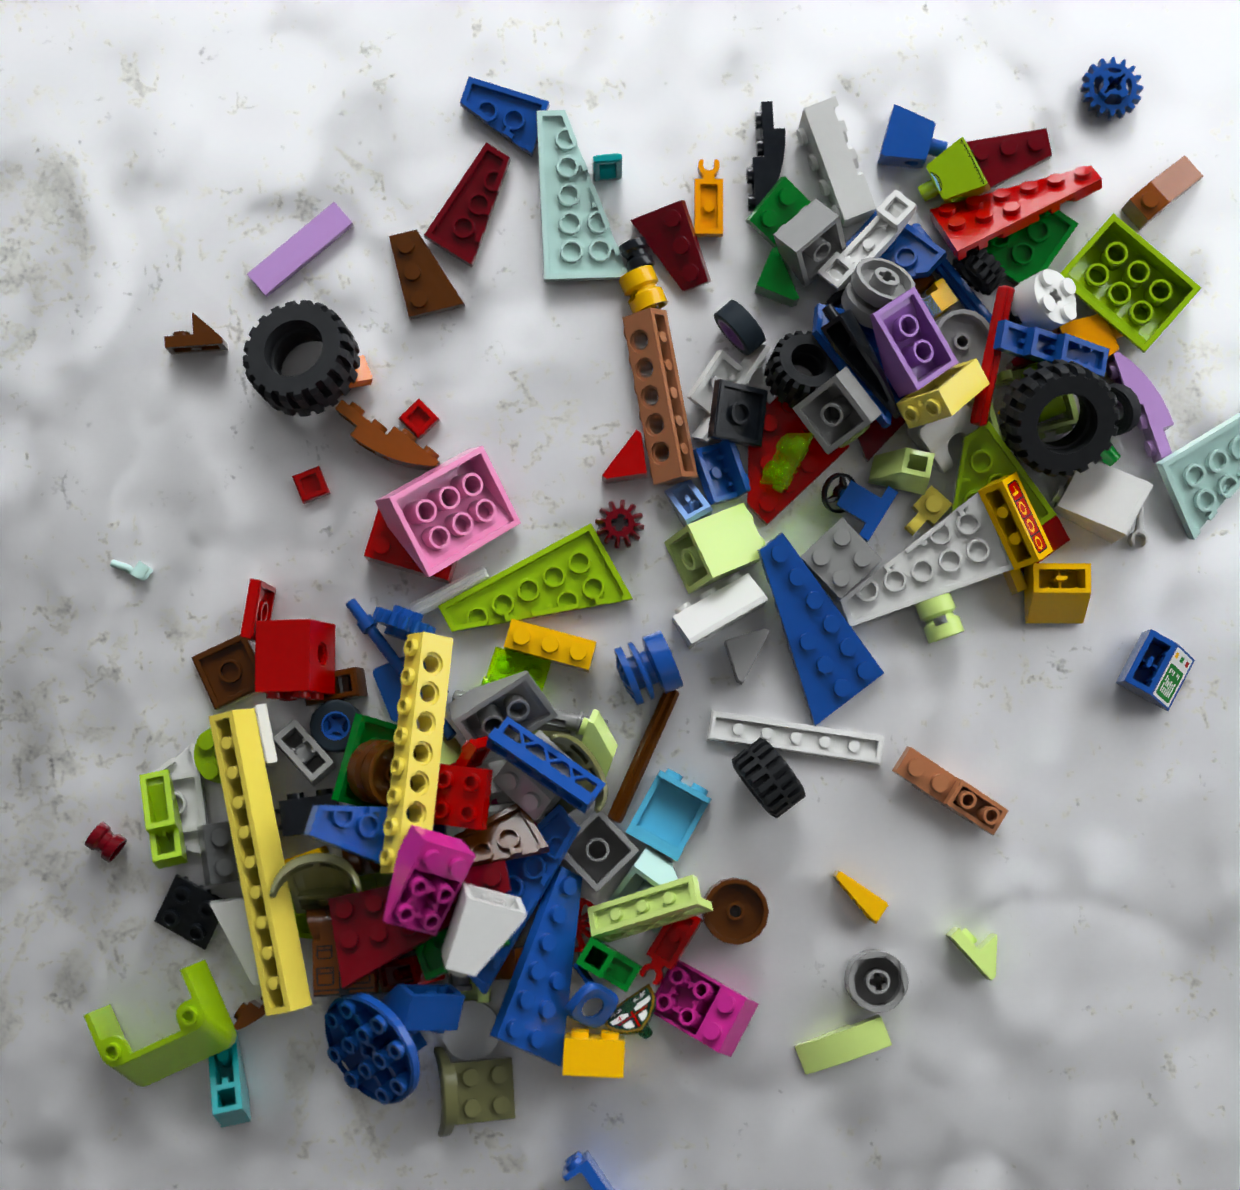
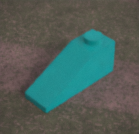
(229, 1087)

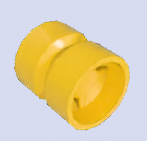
(642, 289)

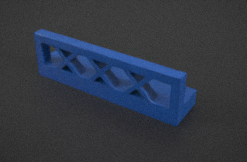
(541, 769)

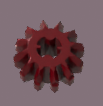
(612, 517)

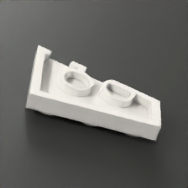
(234, 922)

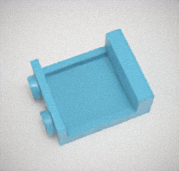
(669, 814)

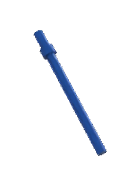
(369, 627)

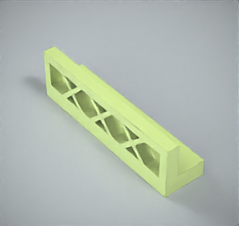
(647, 909)

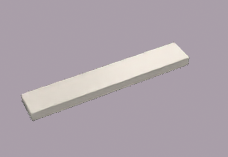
(796, 737)

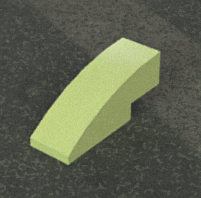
(843, 1044)

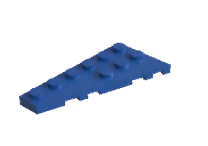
(821, 642)
(352, 828)
(529, 880)

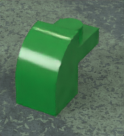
(608, 963)

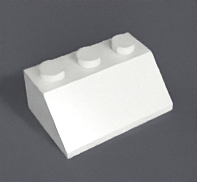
(718, 609)

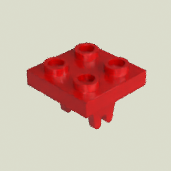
(463, 796)

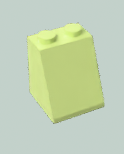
(715, 547)

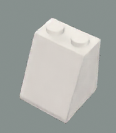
(1102, 500)
(479, 928)

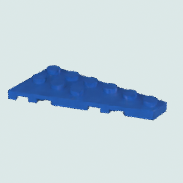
(539, 989)

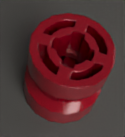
(104, 841)

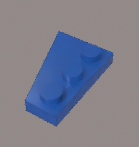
(505, 111)

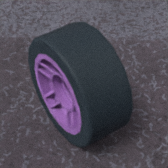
(739, 327)

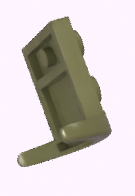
(582, 756)
(315, 879)
(474, 1090)

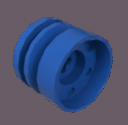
(648, 667)

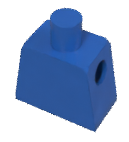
(909, 140)

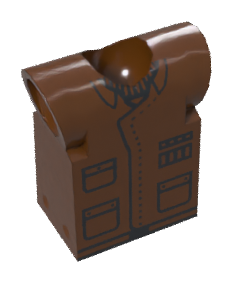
(325, 961)

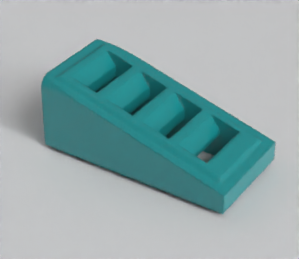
(607, 167)

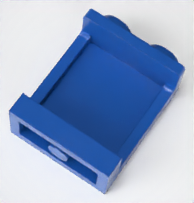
(588, 1167)

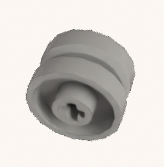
(873, 286)
(965, 334)

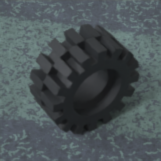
(980, 270)

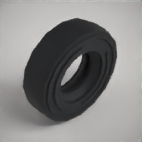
(1131, 407)

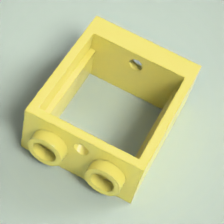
(944, 394)

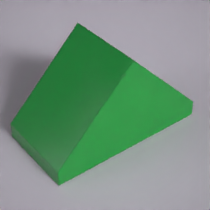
(776, 282)

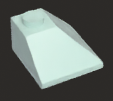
(647, 872)

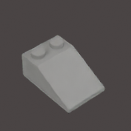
(488, 706)

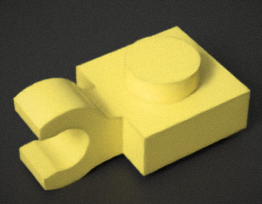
(928, 509)

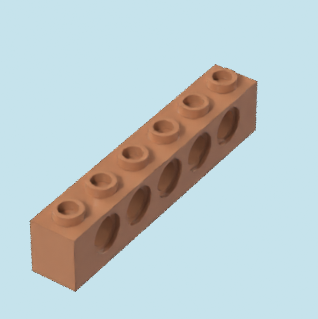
(663, 383)

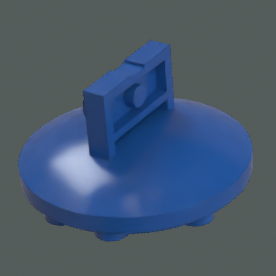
(374, 1047)

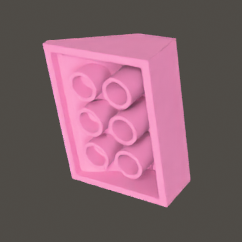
(449, 511)

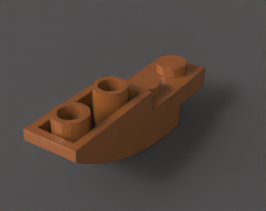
(395, 446)

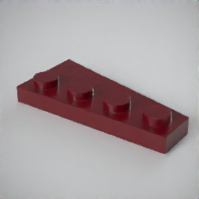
(468, 209)

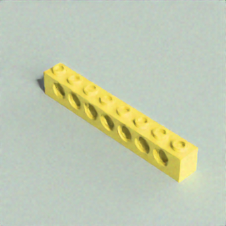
(426, 740)

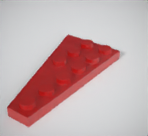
(1008, 210)

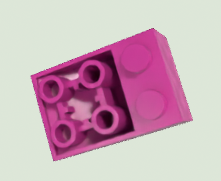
(426, 879)
(703, 1008)

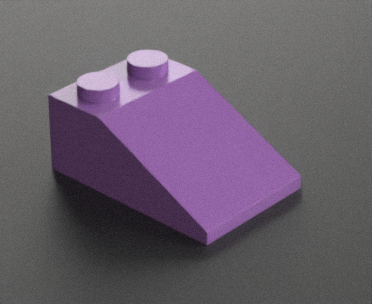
(910, 343)

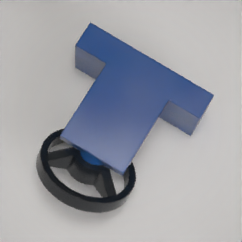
(858, 502)

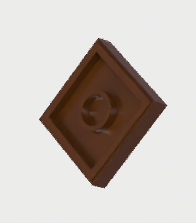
(227, 671)

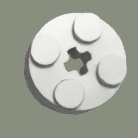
(1045, 300)

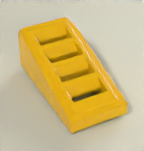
(868, 902)

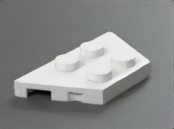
(189, 795)

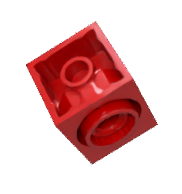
(295, 659)

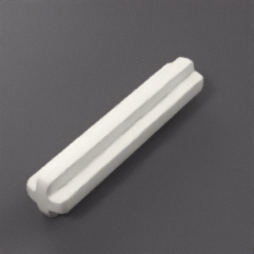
(433, 600)

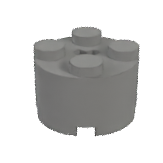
(889, 990)

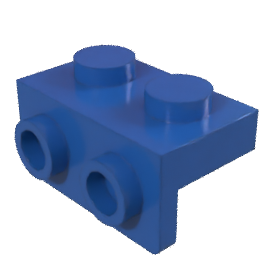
(721, 472)

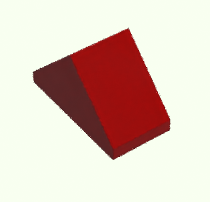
(628, 463)

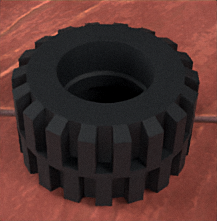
(785, 379)
(768, 777)

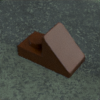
(202, 340)

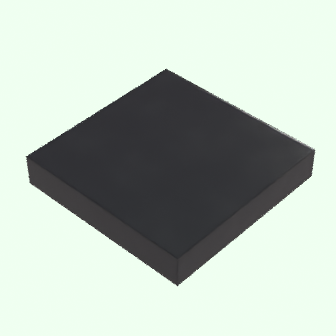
(737, 413)

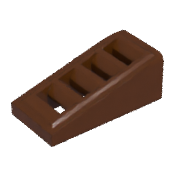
(356, 690)

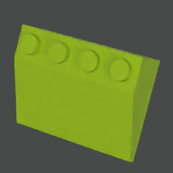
(1129, 283)

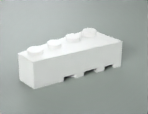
(835, 162)

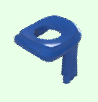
(588, 991)

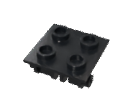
(188, 911)

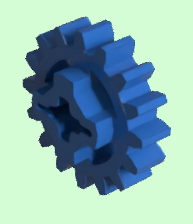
(1115, 100)
(401, 622)

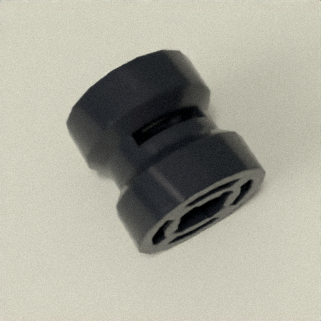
(636, 253)

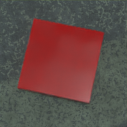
(257, 608)

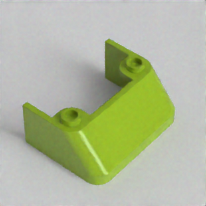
(203, 1033)

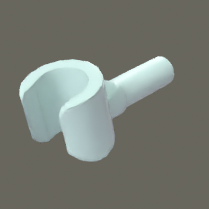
(140, 571)

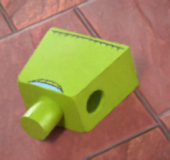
(954, 175)

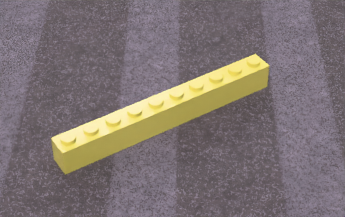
(259, 860)

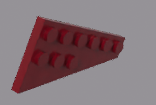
(369, 943)

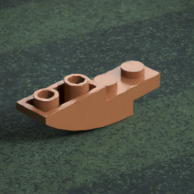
(950, 791)

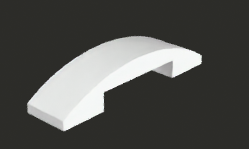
(872, 241)

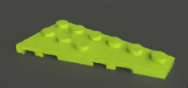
(555, 580)

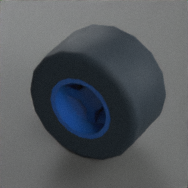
(328, 722)

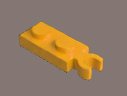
(708, 202)

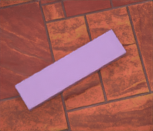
(300, 249)

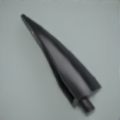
(855, 349)

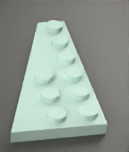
(573, 221)
(1203, 474)

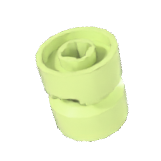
(936, 608)

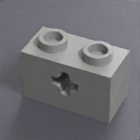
(304, 752)

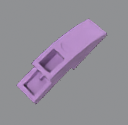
(1154, 413)

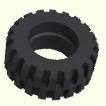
(283, 332)
(1085, 440)

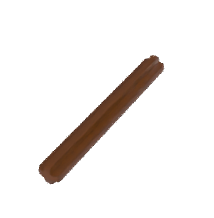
(642, 756)

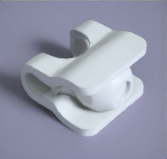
(936, 435)

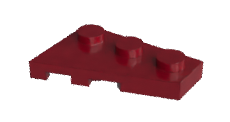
(1010, 154)
(675, 244)

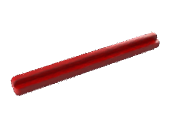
(991, 357)

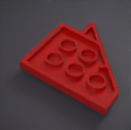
(763, 499)

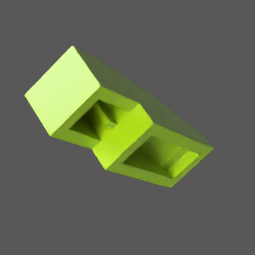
(162, 819)

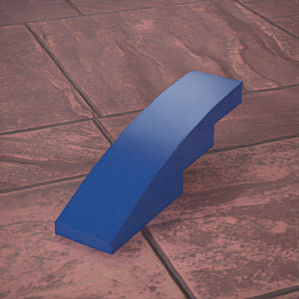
(1042, 345)

